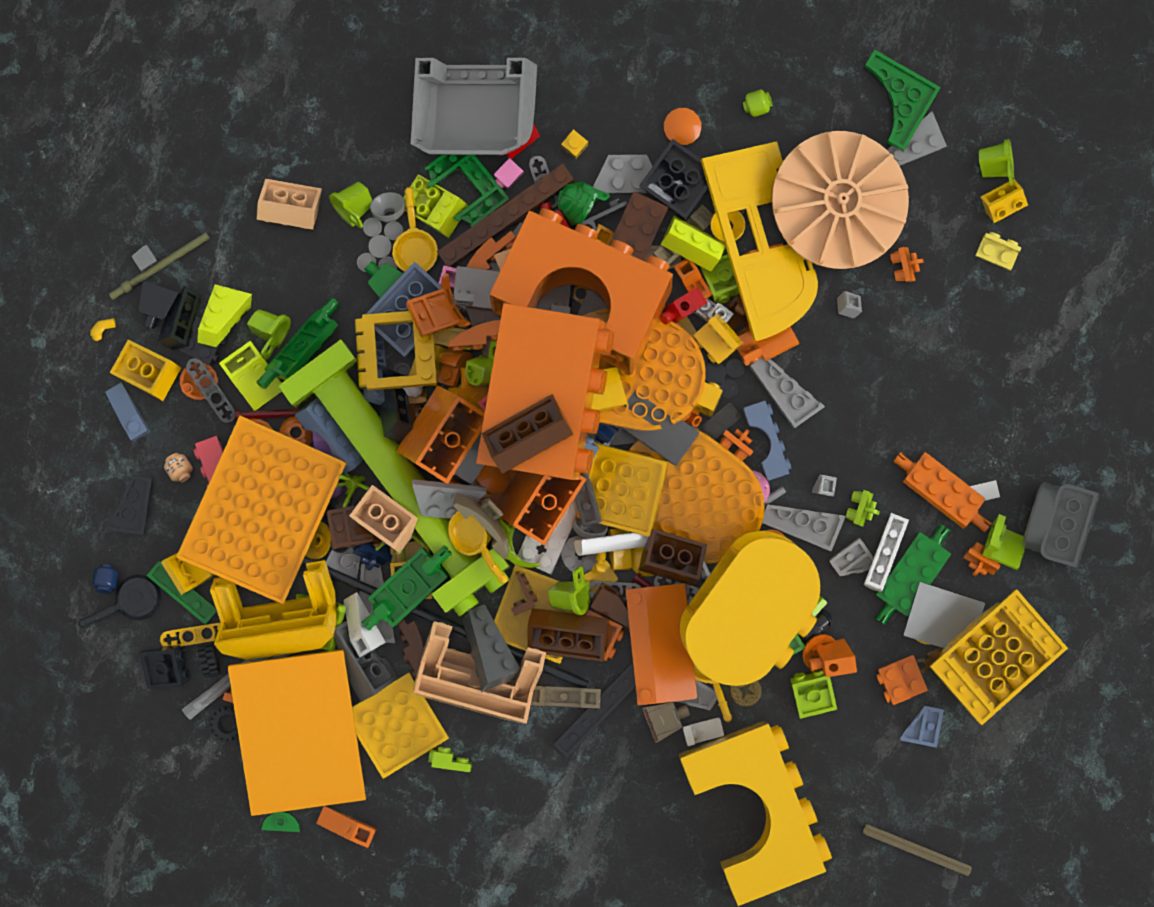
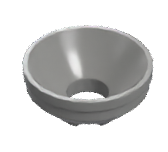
(386, 203)
(590, 531)

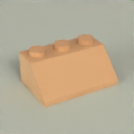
(288, 204)
(385, 518)

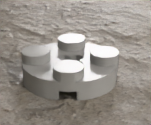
(572, 562)

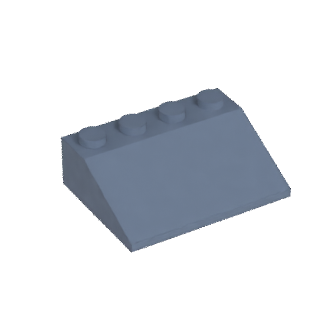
(410, 285)

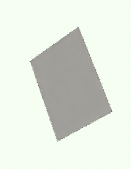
(940, 615)

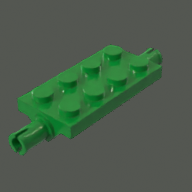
(301, 345)
(918, 564)
(407, 587)

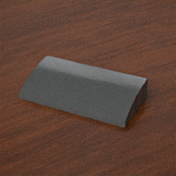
(671, 440)

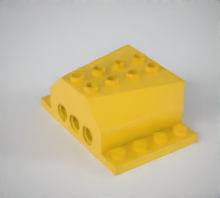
(997, 656)

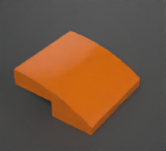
(777, 343)

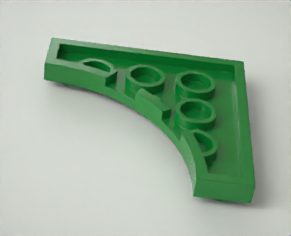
(909, 96)

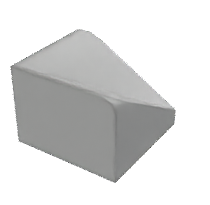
(144, 258)
(849, 304)

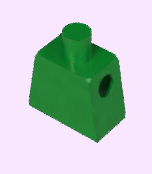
(382, 277)

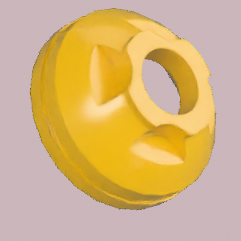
(735, 218)

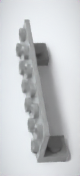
(474, 286)

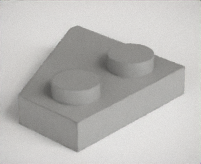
(852, 559)

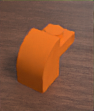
(691, 277)
(749, 350)
(451, 365)

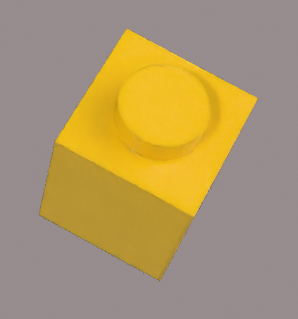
(574, 144)

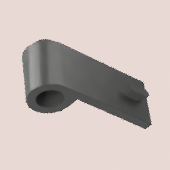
(614, 205)

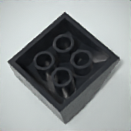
(677, 180)

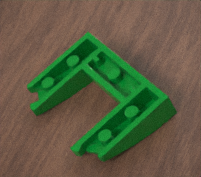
(491, 193)

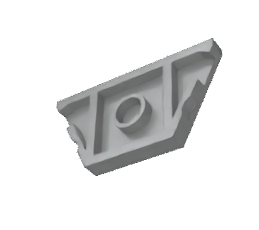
(623, 174)
(437, 498)

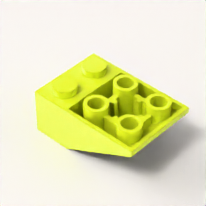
(436, 206)
(244, 369)

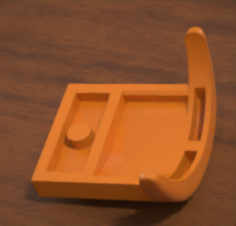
(435, 310)

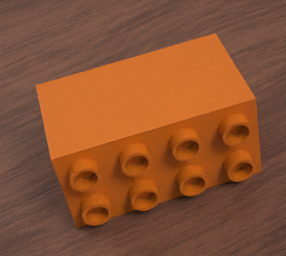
(544, 356)

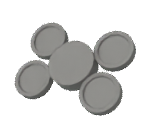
(379, 245)

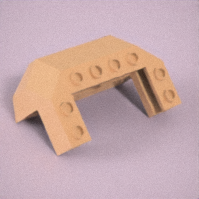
(452, 679)

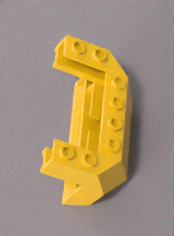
(276, 627)

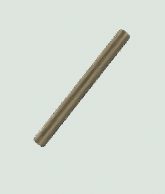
(917, 850)

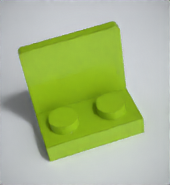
(1004, 544)

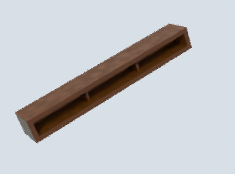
(506, 216)

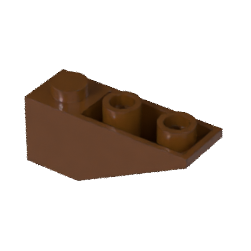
(610, 603)

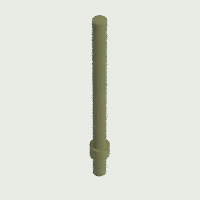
(127, 286)

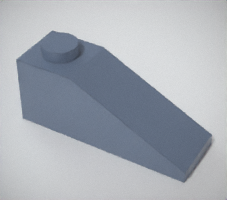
(127, 412)

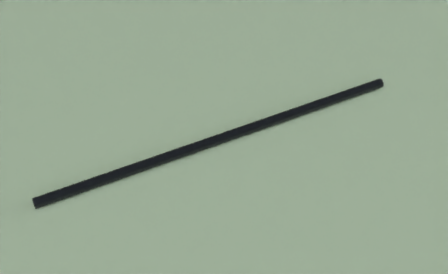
(457, 628)

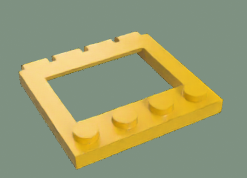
(367, 361)

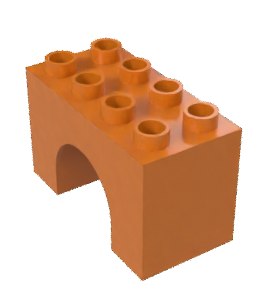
(557, 256)
(444, 437)

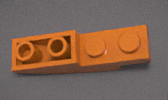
(488, 249)
(475, 336)

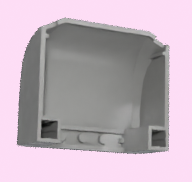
(473, 107)

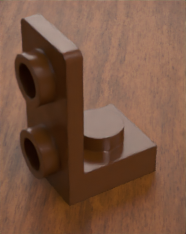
(521, 605)

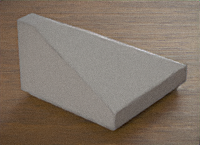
(825, 485)

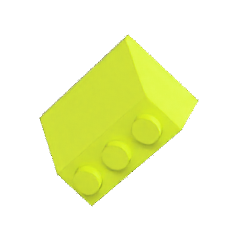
(693, 244)

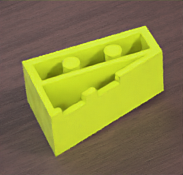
(221, 313)

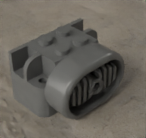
(1060, 522)

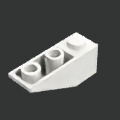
(360, 637)

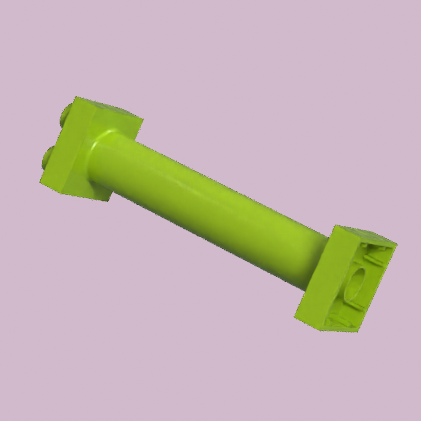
(329, 381)

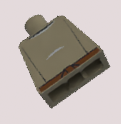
(664, 719)

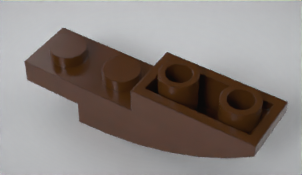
(413, 652)

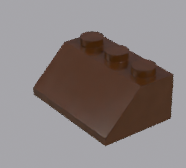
(673, 557)

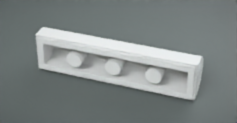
(609, 543)
(886, 552)

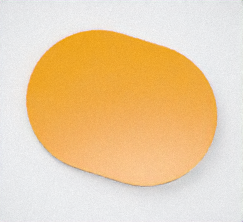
(667, 375)
(708, 497)

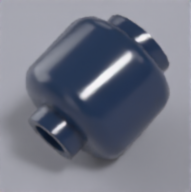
(105, 579)

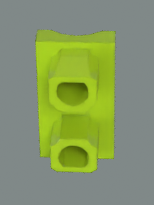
(859, 516)

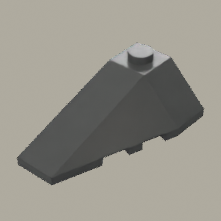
(366, 673)

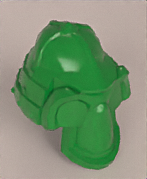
(577, 200)

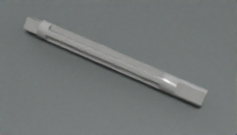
(211, 694)

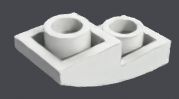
(711, 309)

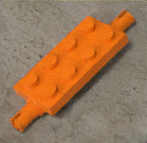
(943, 490)

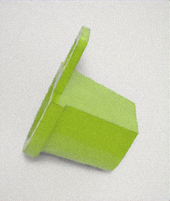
(997, 161)
(352, 203)
(269, 328)
(480, 369)
(571, 594)

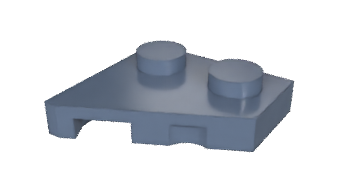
(924, 727)

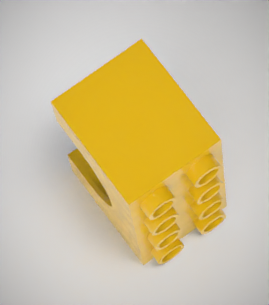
(786, 848)

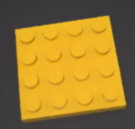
(627, 488)
(515, 628)
(397, 726)

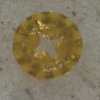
(749, 699)

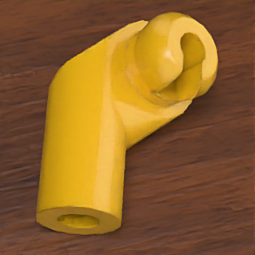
(100, 326)

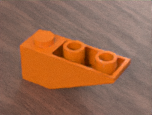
(346, 826)

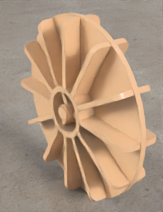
(840, 199)

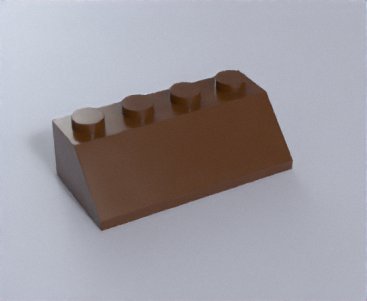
(527, 434)
(568, 634)

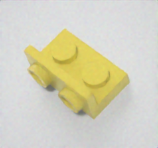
(998, 251)

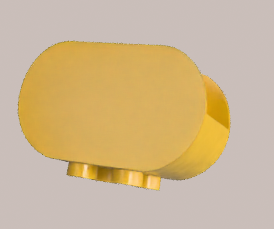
(751, 609)

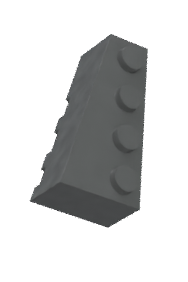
(489, 650)

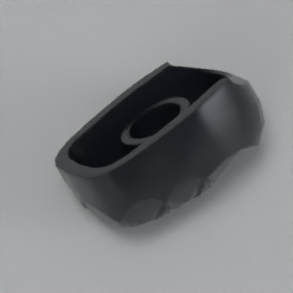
(822, 626)

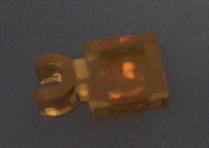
(932, 657)

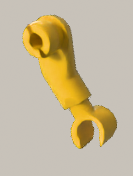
(599, 567)

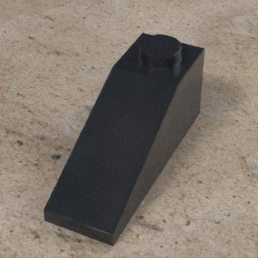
(179, 320)

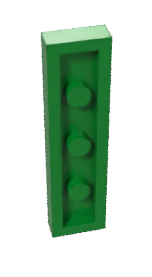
(190, 600)

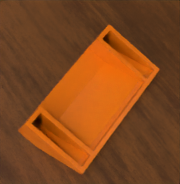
(659, 657)

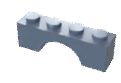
(759, 417)
(318, 419)

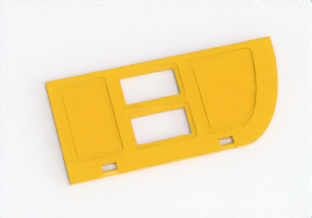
(773, 280)

